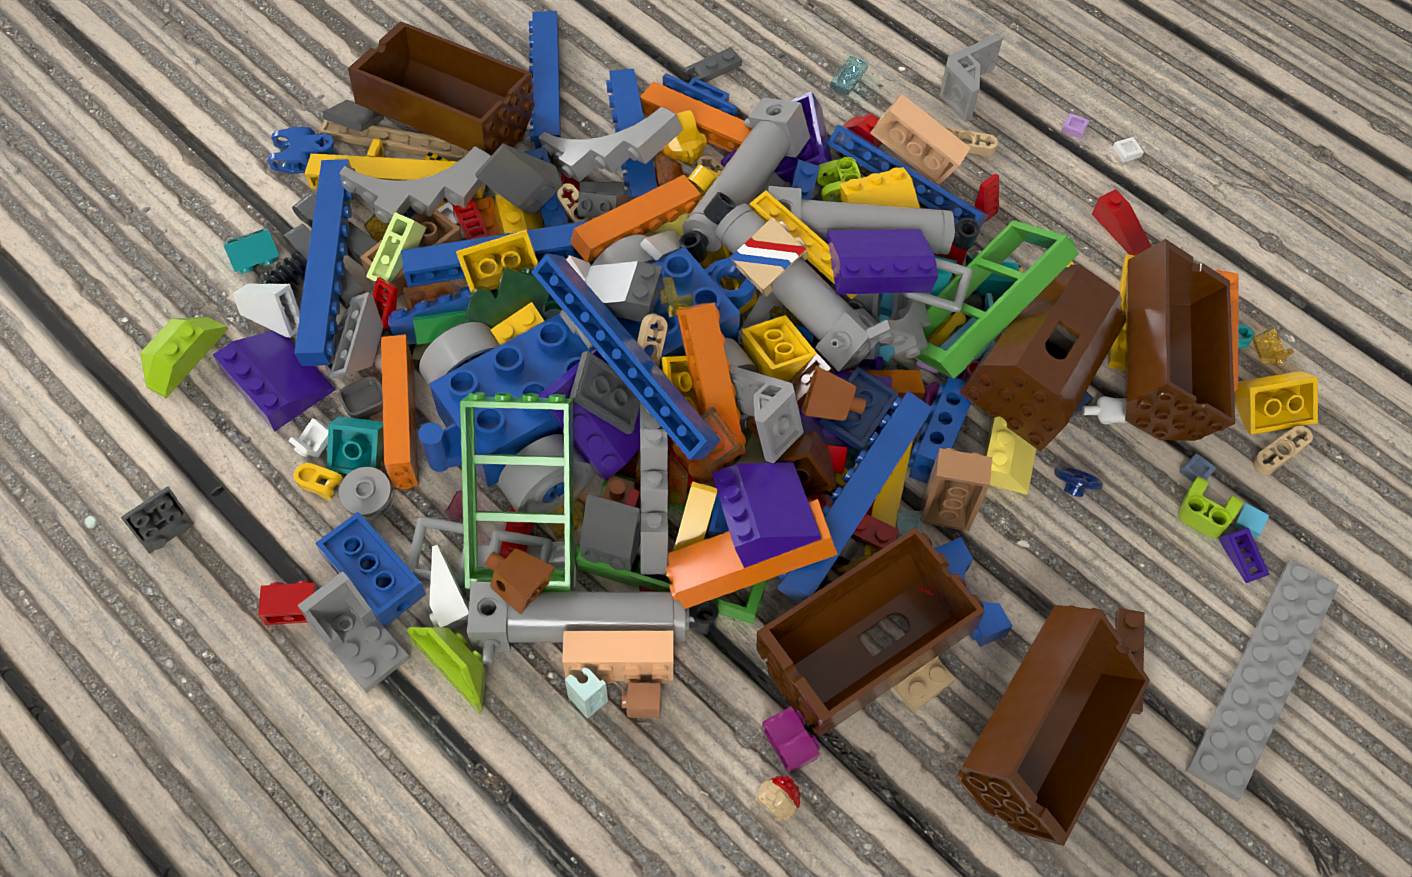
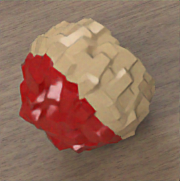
(780, 797)

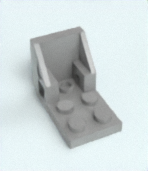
(963, 72)
(774, 409)
(353, 632)

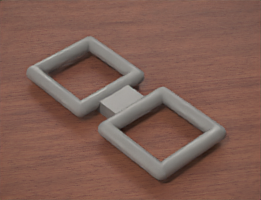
(956, 305)
(483, 551)

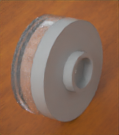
(366, 492)

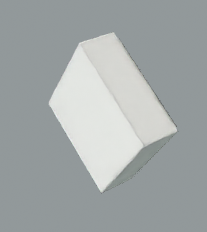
(1128, 149)

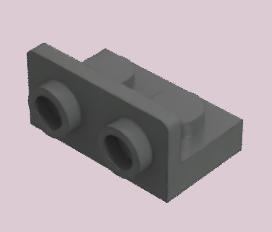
(597, 203)

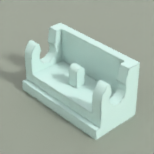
(587, 696)

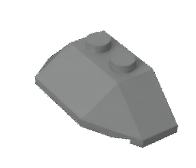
(356, 337)

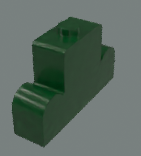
(514, 292)

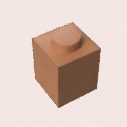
(642, 700)

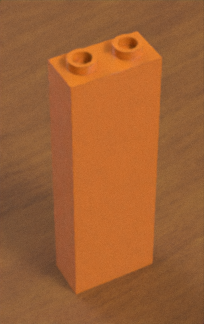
(399, 412)
(715, 569)

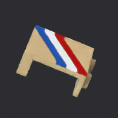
(768, 255)

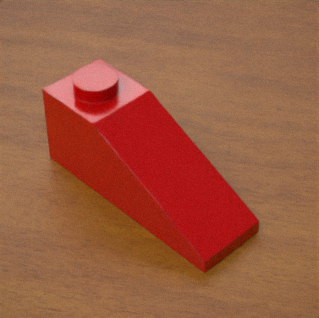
(1121, 222)

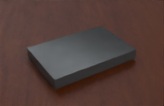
(604, 393)

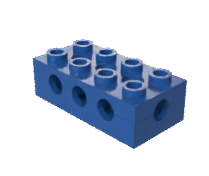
(939, 429)
(371, 568)

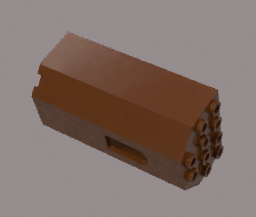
(444, 89)
(1177, 346)
(1023, 380)
(817, 647)
(1055, 725)

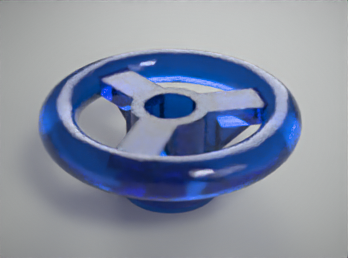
(1077, 480)

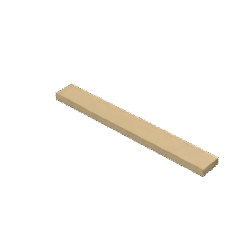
(395, 140)

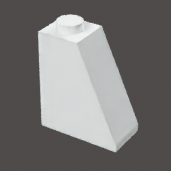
(269, 306)

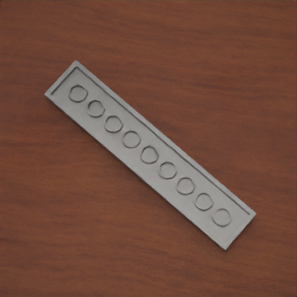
(1262, 680)

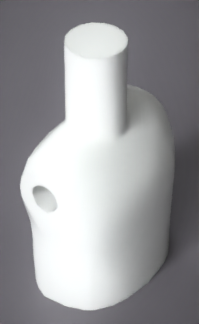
(1108, 410)

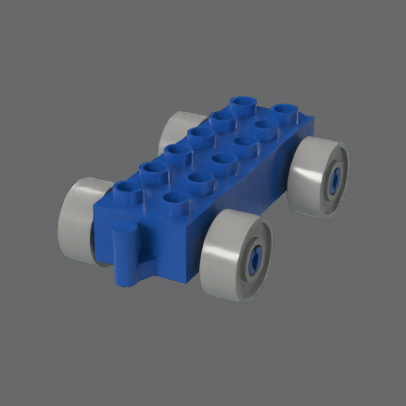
(473, 361)

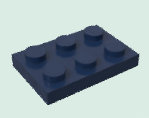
(859, 427)

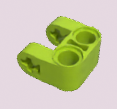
(837, 173)
(1207, 511)

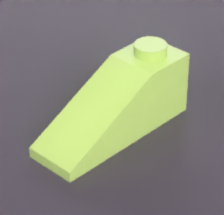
(400, 235)

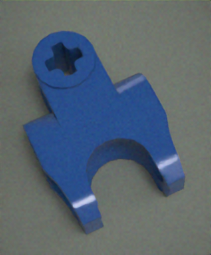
(299, 147)

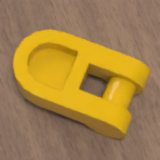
(942, 332)
(309, 476)

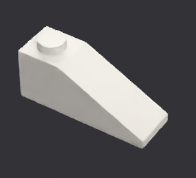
(446, 597)

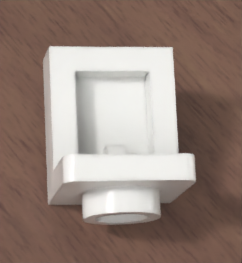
(312, 440)

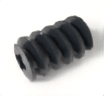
(286, 272)

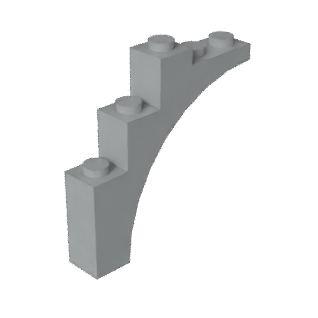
(609, 152)
(423, 194)
(904, 327)
(653, 494)

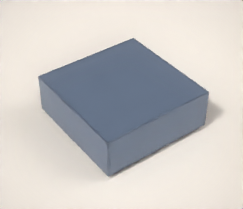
(1197, 467)

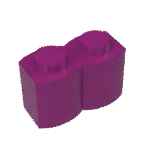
(790, 739)

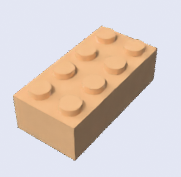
(920, 140)
(619, 655)

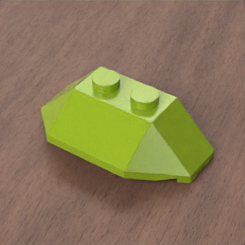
(177, 351)
(453, 660)

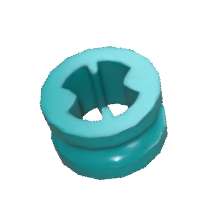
(1248, 333)

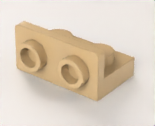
(924, 684)

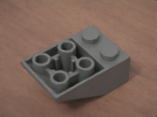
(158, 520)

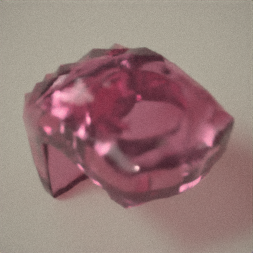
(455, 509)

